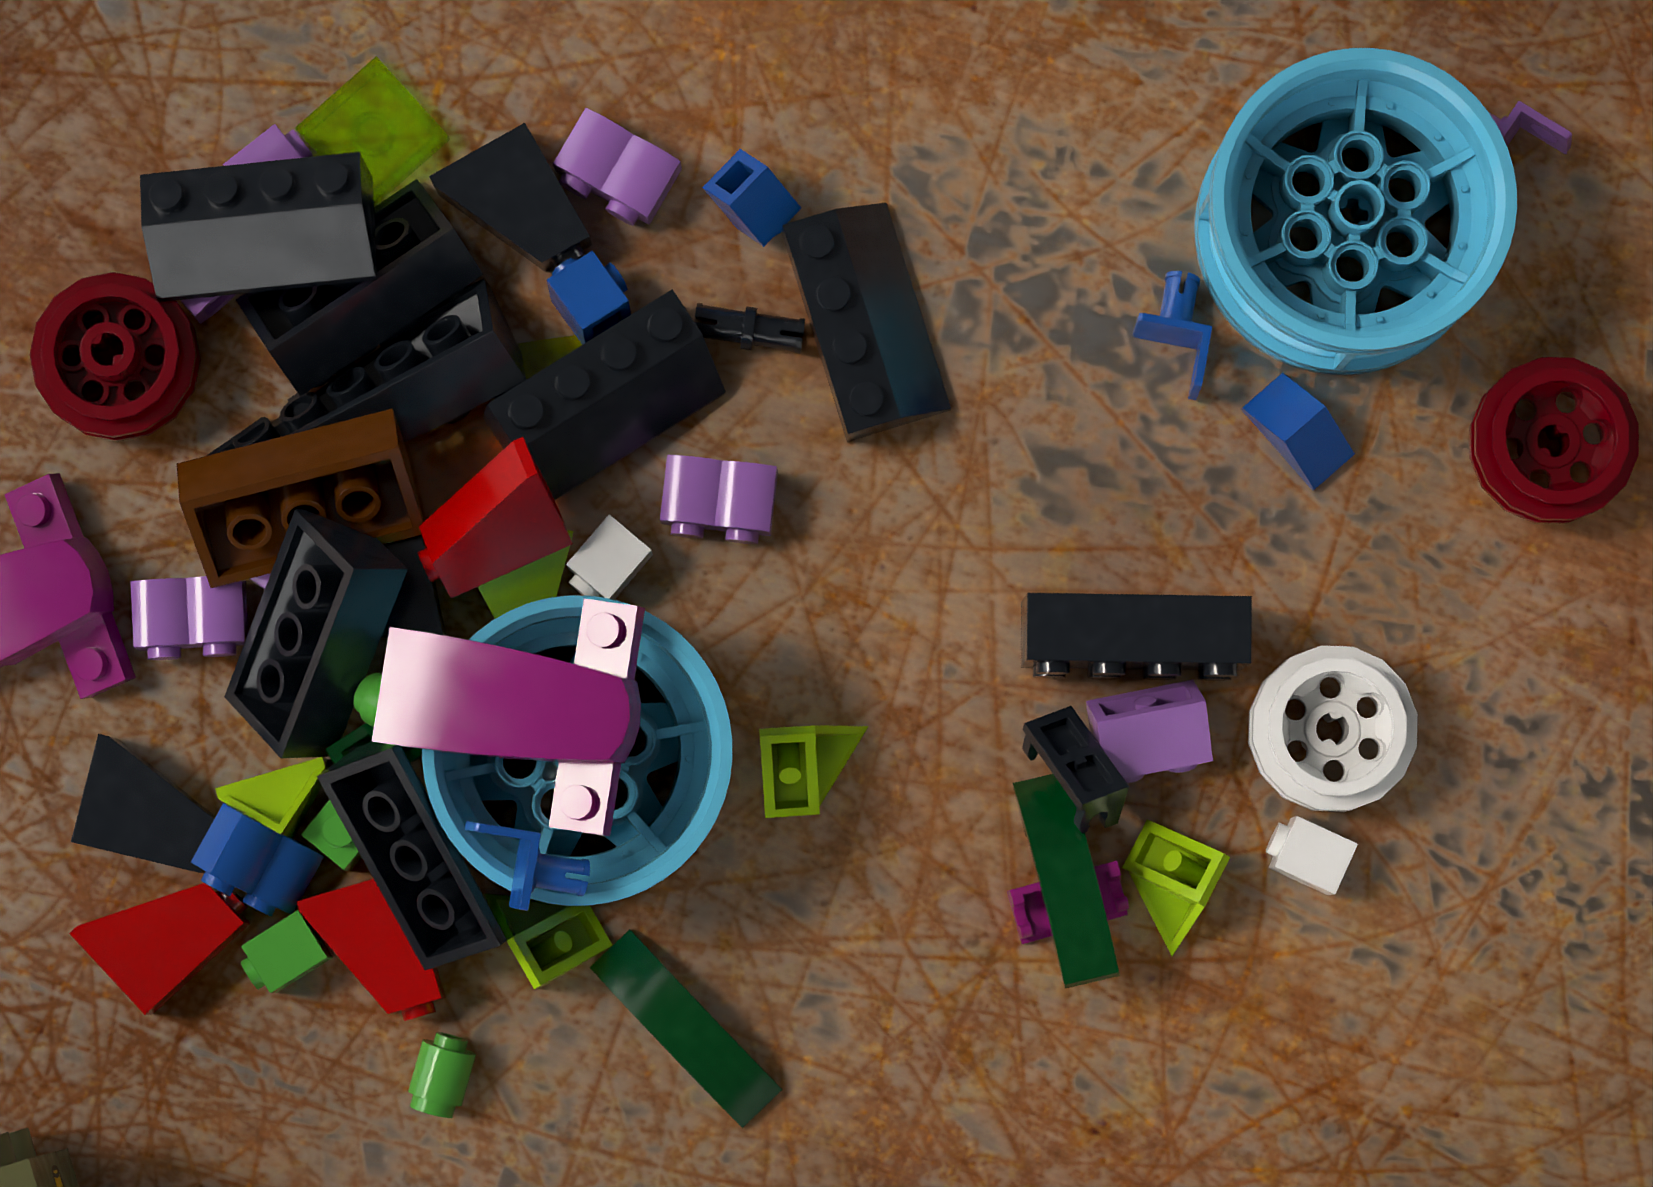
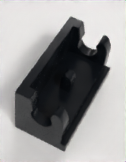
(1078, 766)

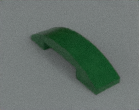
(1066, 882)
(685, 1028)

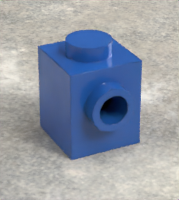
(752, 197)
(588, 295)

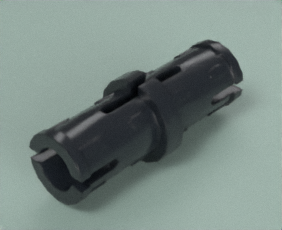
(750, 328)

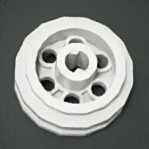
(1358, 677)

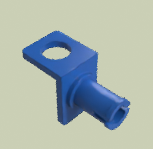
(1176, 324)
(537, 869)

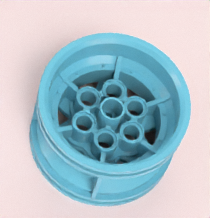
(1458, 165)
(648, 836)

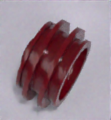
(1596, 402)
(113, 415)

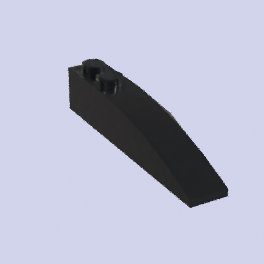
(423, 372)

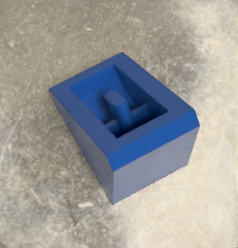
(1299, 430)

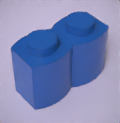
(255, 860)

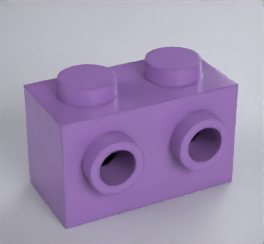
(1152, 729)

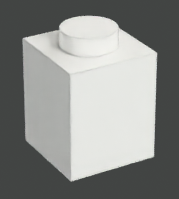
(607, 560)
(1310, 854)

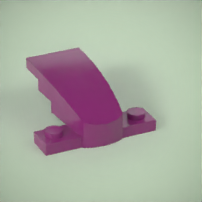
(59, 591)
(524, 706)

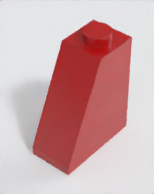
(493, 524)
(162, 942)
(374, 948)

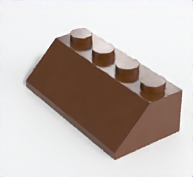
(342, 471)

